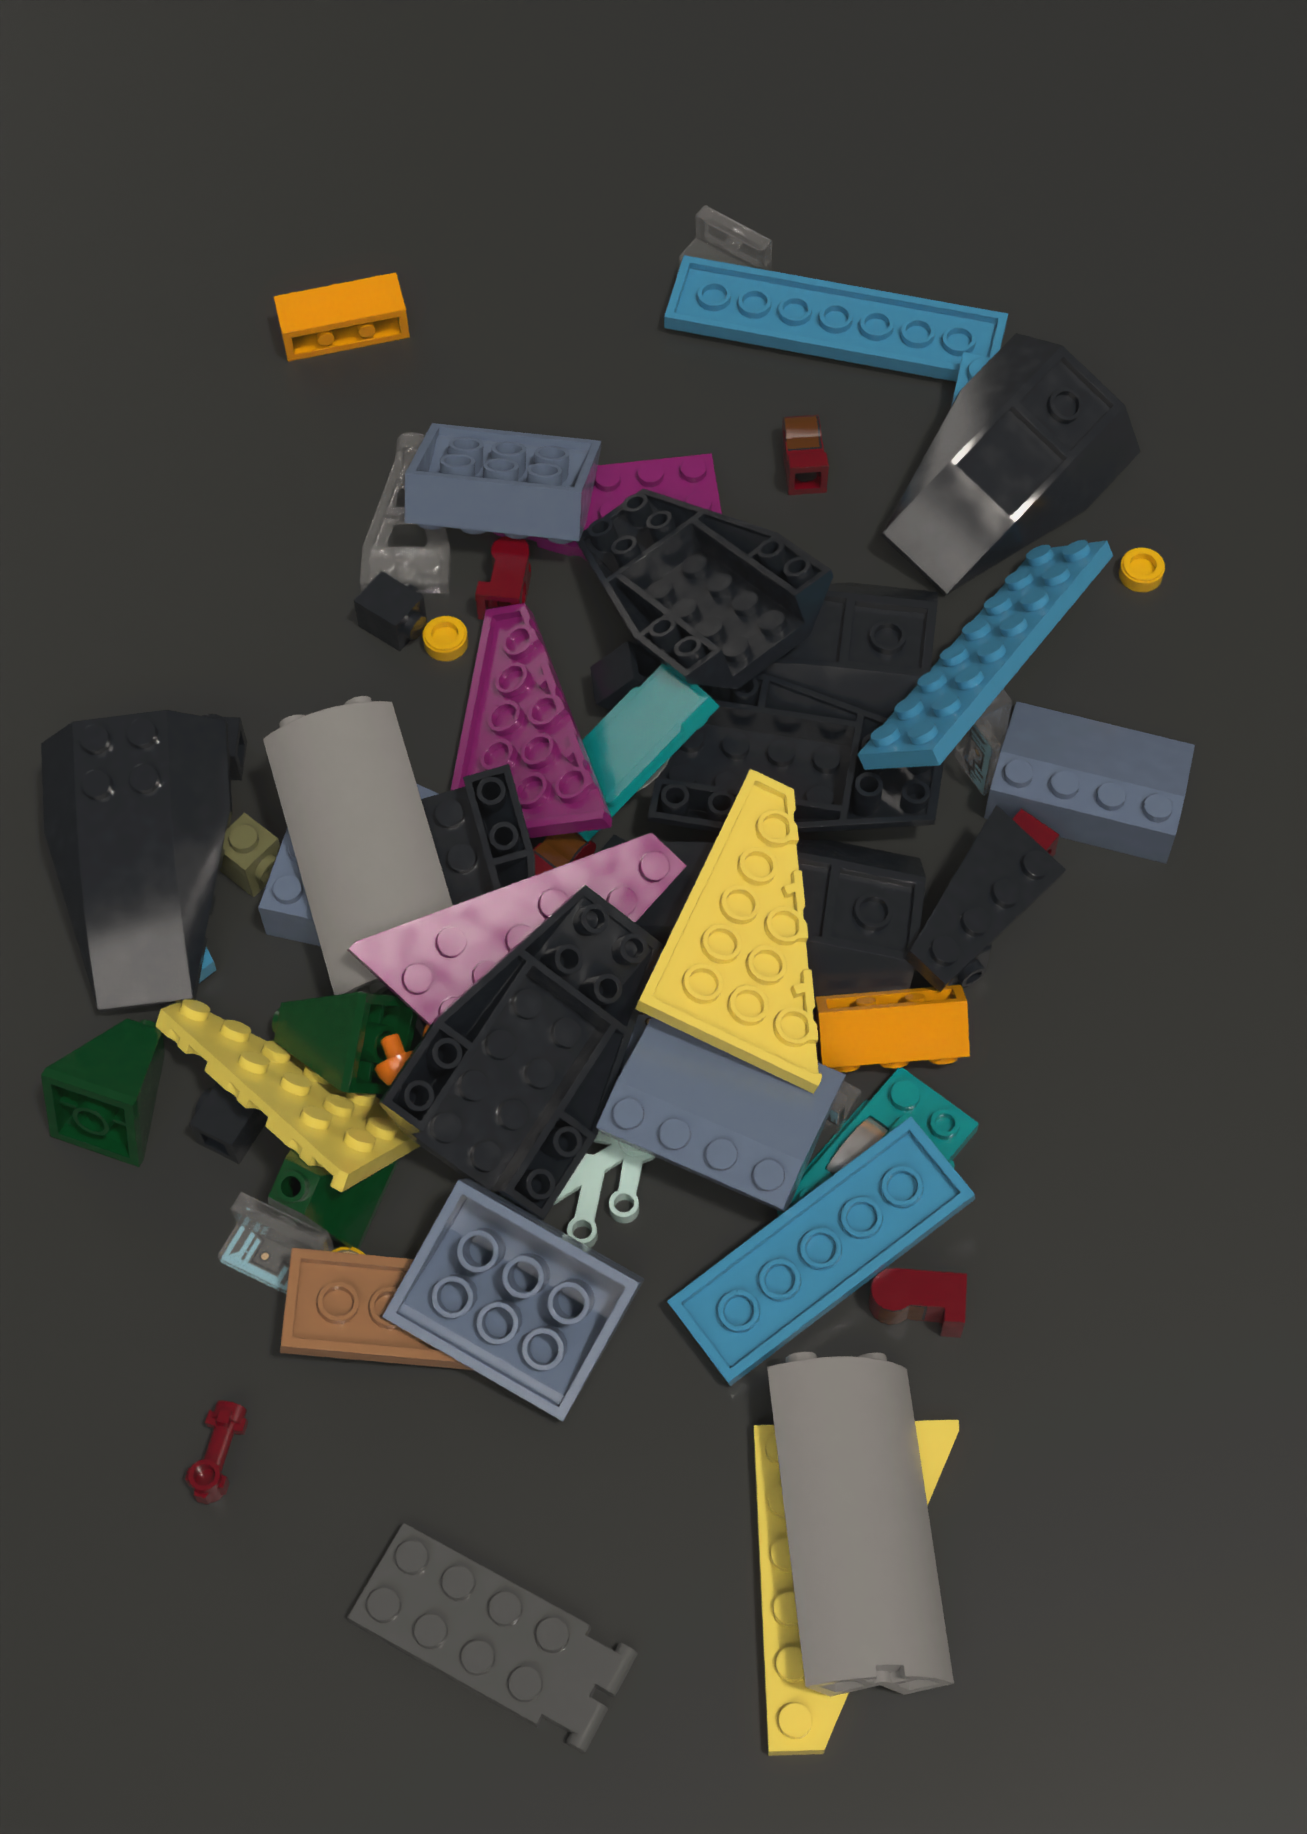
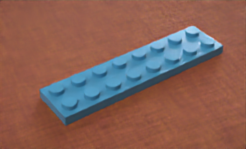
(830, 319)
(985, 656)

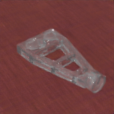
(423, 567)

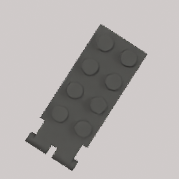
(490, 1636)

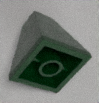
(343, 1035)
(107, 1091)
(344, 1215)

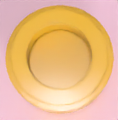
(1141, 569)
(445, 638)

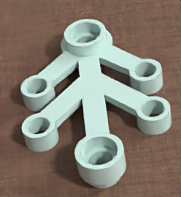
(590, 1178)

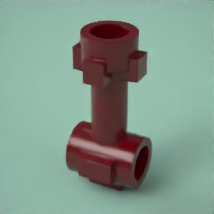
(206, 1474)

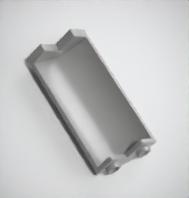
(355, 829)
(858, 1525)

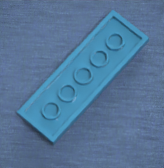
(821, 1250)

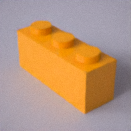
(342, 316)
(892, 1027)

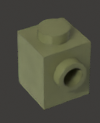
(249, 854)

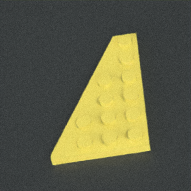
(739, 947)
(308, 1114)
(797, 1716)

